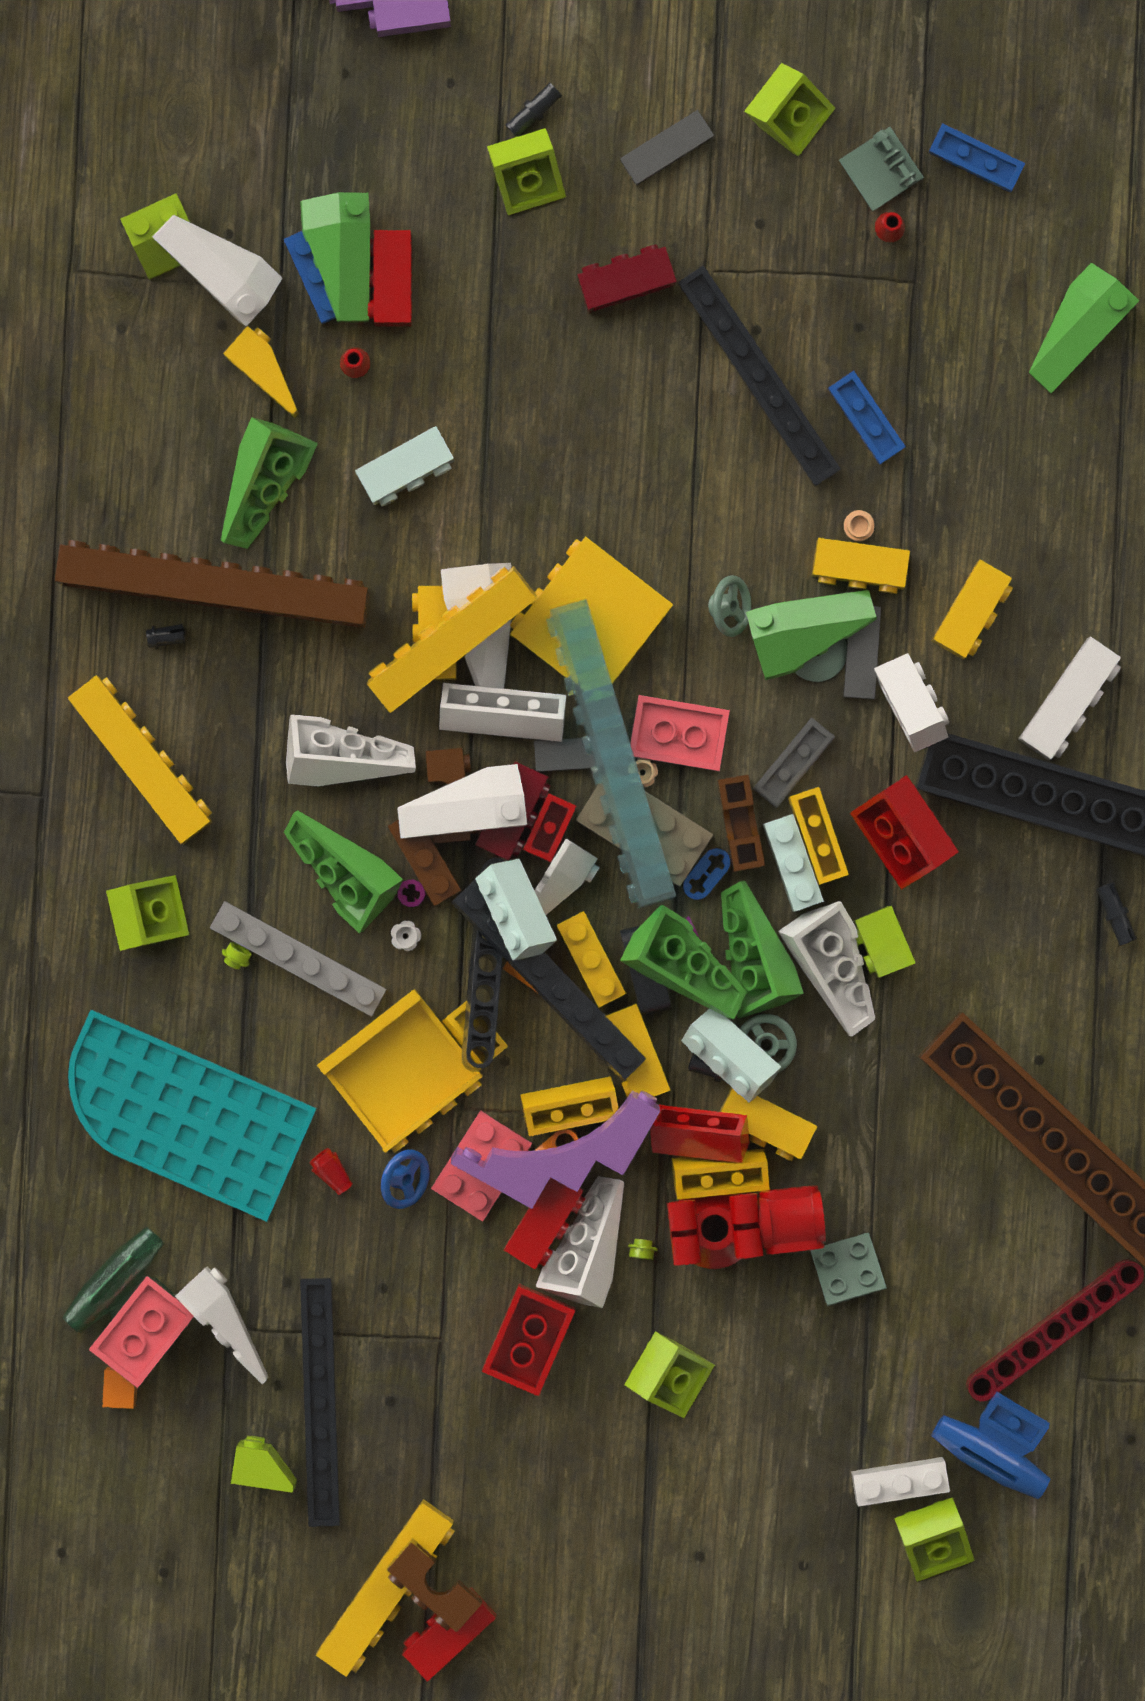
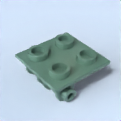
(881, 168)
(848, 1269)

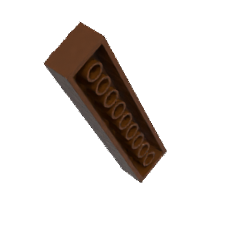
(211, 585)
(1041, 1130)

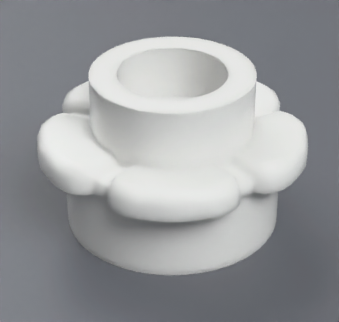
(397, 934)

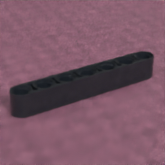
(476, 1009)

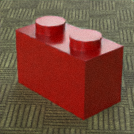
(549, 827)

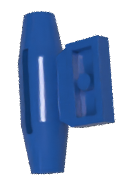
(999, 1444)

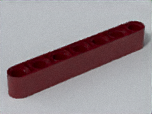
(1069, 1328)

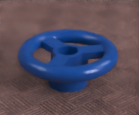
(402, 1177)

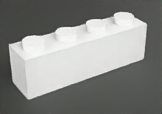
(1070, 698)
(502, 712)

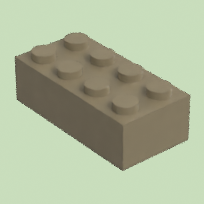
(679, 836)

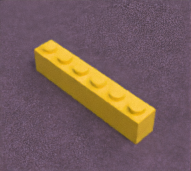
(451, 639)
(139, 758)
(379, 1596)

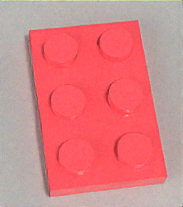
(679, 733)
(462, 1187)
(141, 1332)

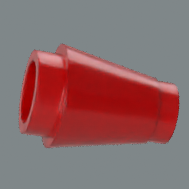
(887, 233)
(356, 370)
(331, 1171)

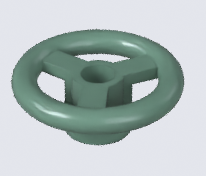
(726, 605)
(789, 1044)

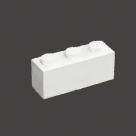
(912, 702)
(900, 1481)

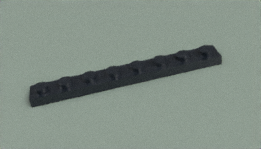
(759, 376)
(557, 991)
(320, 1402)

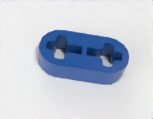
(701, 868)

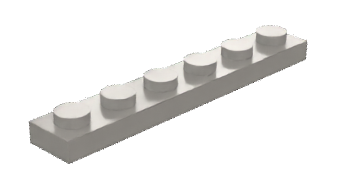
(298, 958)

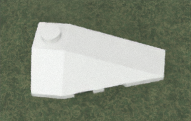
(228, 272)
(489, 658)
(330, 755)
(474, 803)
(565, 875)
(830, 957)
(586, 1256)
(212, 1304)

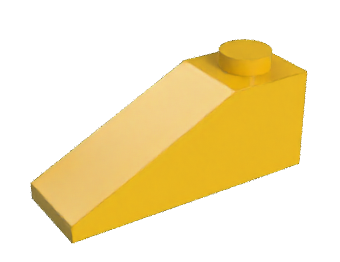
(258, 362)

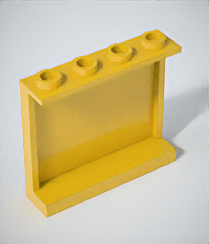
(620, 604)
(400, 1072)

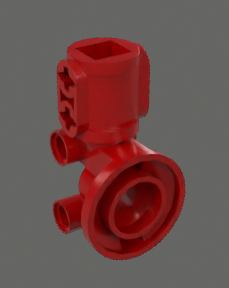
(775, 1221)

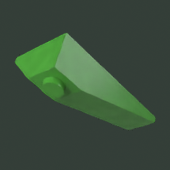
(340, 242)
(1085, 317)
(263, 472)
(801, 629)
(352, 875)
(756, 953)
(676, 957)

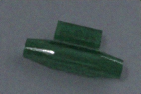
(115, 1281)

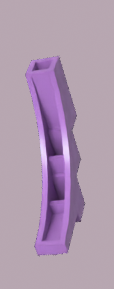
(401, 16)

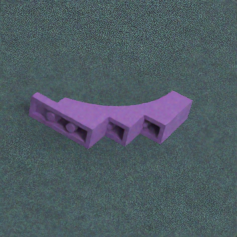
(526, 1173)

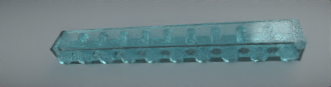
(612, 754)

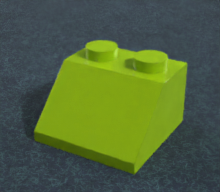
(790, 109)
(526, 171)
(143, 225)
(147, 912)
(883, 942)
(669, 1375)
(261, 1466)
(934, 1539)

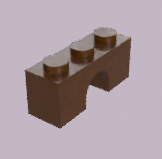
(448, 767)
(740, 823)
(427, 865)
(451, 1606)

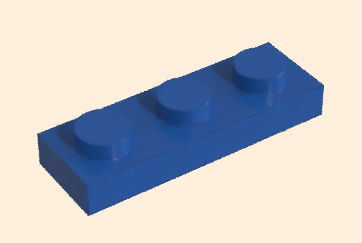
(976, 158)
(311, 277)
(866, 417)

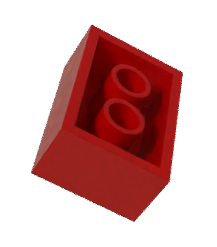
(904, 832)
(528, 1339)

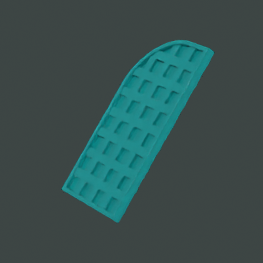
(185, 1115)

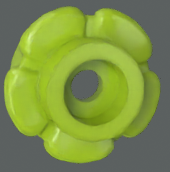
(236, 955)
(642, 1249)

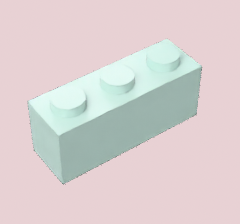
(405, 467)
(793, 862)
(516, 909)
(731, 1054)

